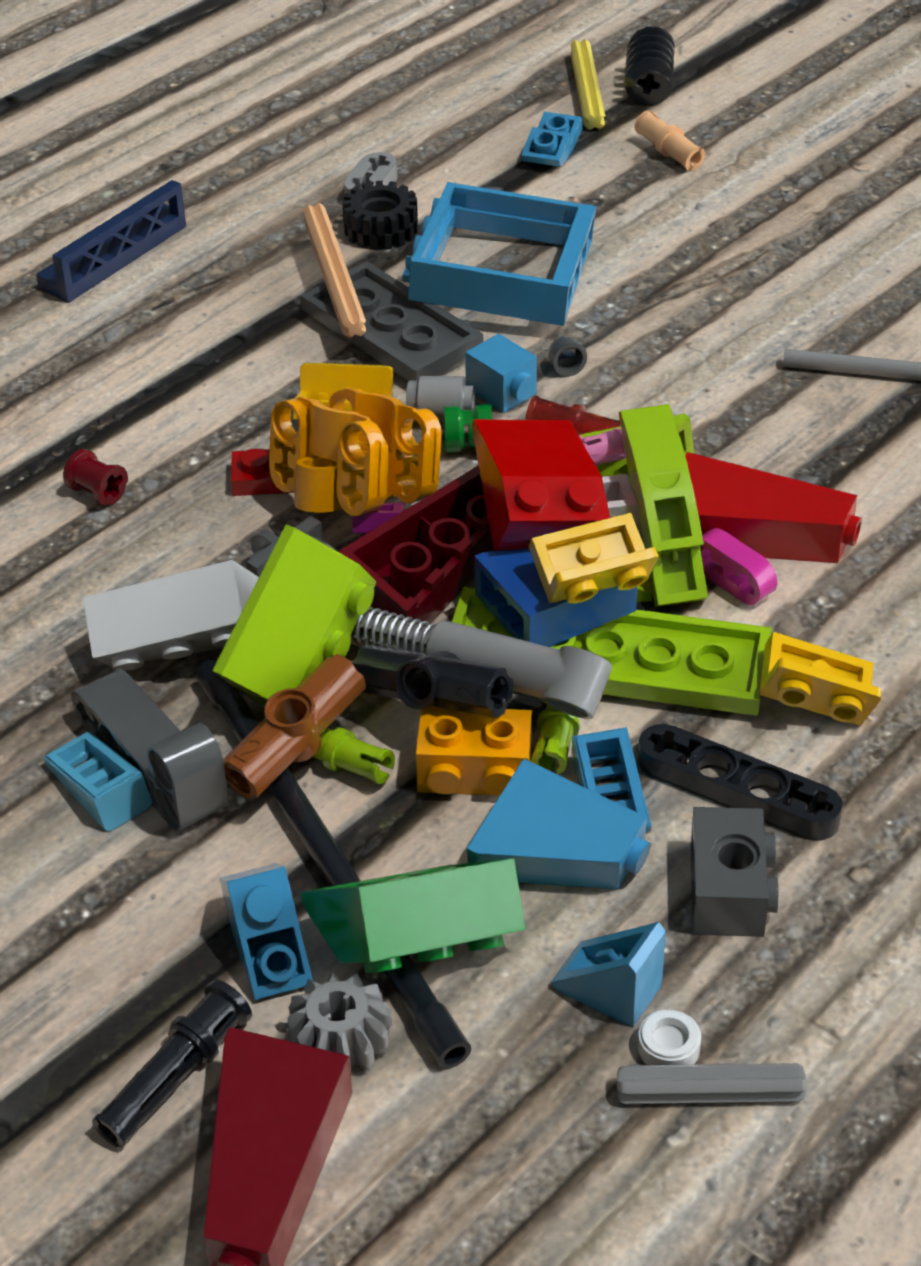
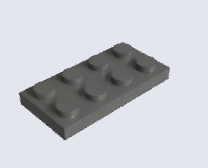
(399, 332)

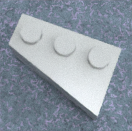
(167, 615)

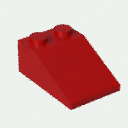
(536, 479)

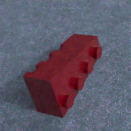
(427, 550)

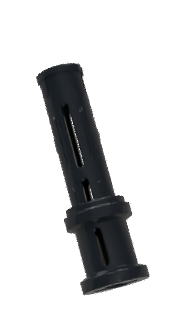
(190, 1043)

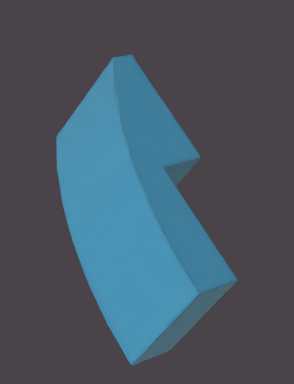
(552, 139)

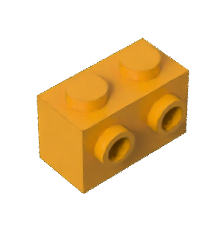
(470, 751)

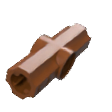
(292, 726)

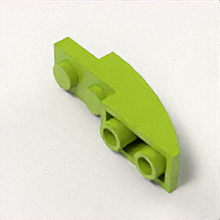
(665, 503)

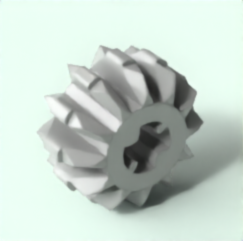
(341, 1019)

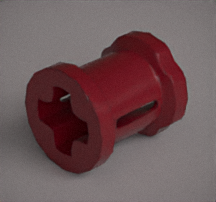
(89, 474)

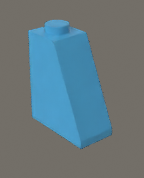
(561, 832)

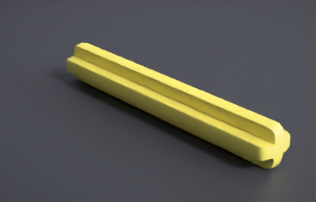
(587, 84)

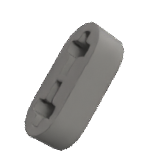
(372, 168)

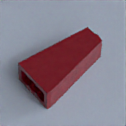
(269, 1144)

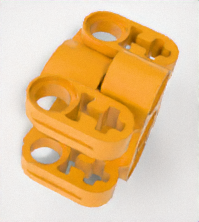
(353, 456)

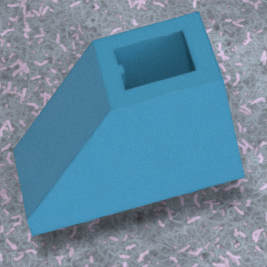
(266, 929)

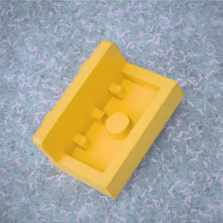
(321, 380)
(591, 559)
(818, 679)

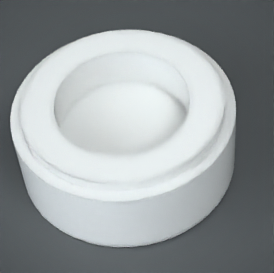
(669, 1039)

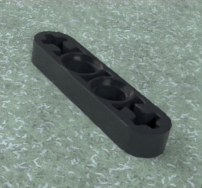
(742, 774)

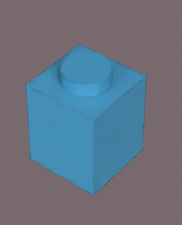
(501, 372)

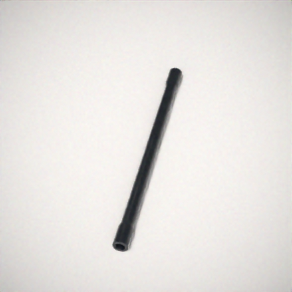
(429, 1015)

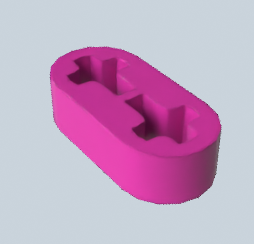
(736, 567)

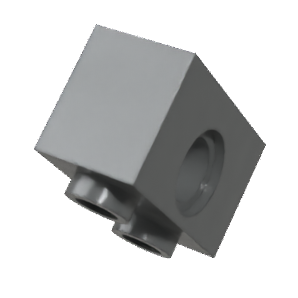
(730, 872)

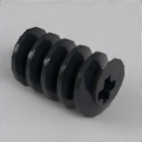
(649, 66)

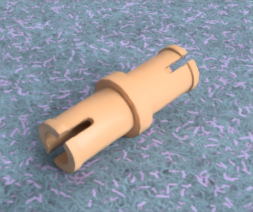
(669, 140)

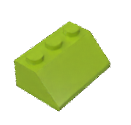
(294, 616)

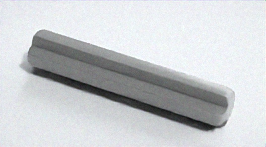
(711, 1083)

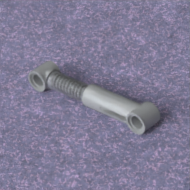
(562, 678)

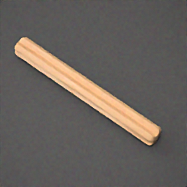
(334, 271)

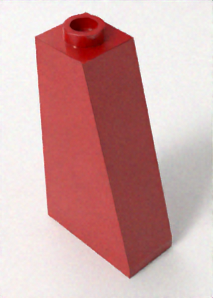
(773, 512)

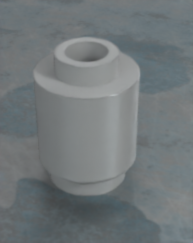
(440, 391)

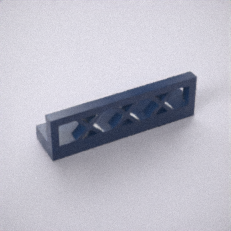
(114, 243)

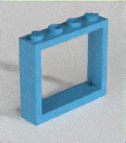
(496, 290)

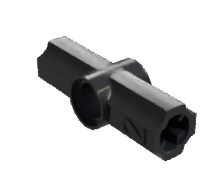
(434, 680)

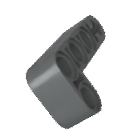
(179, 767)

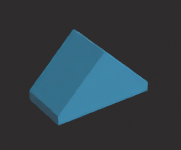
(616, 972)

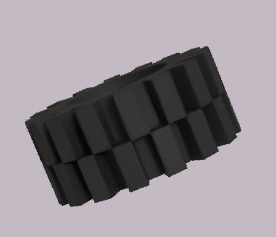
(380, 215)

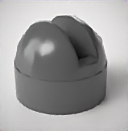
(567, 362)

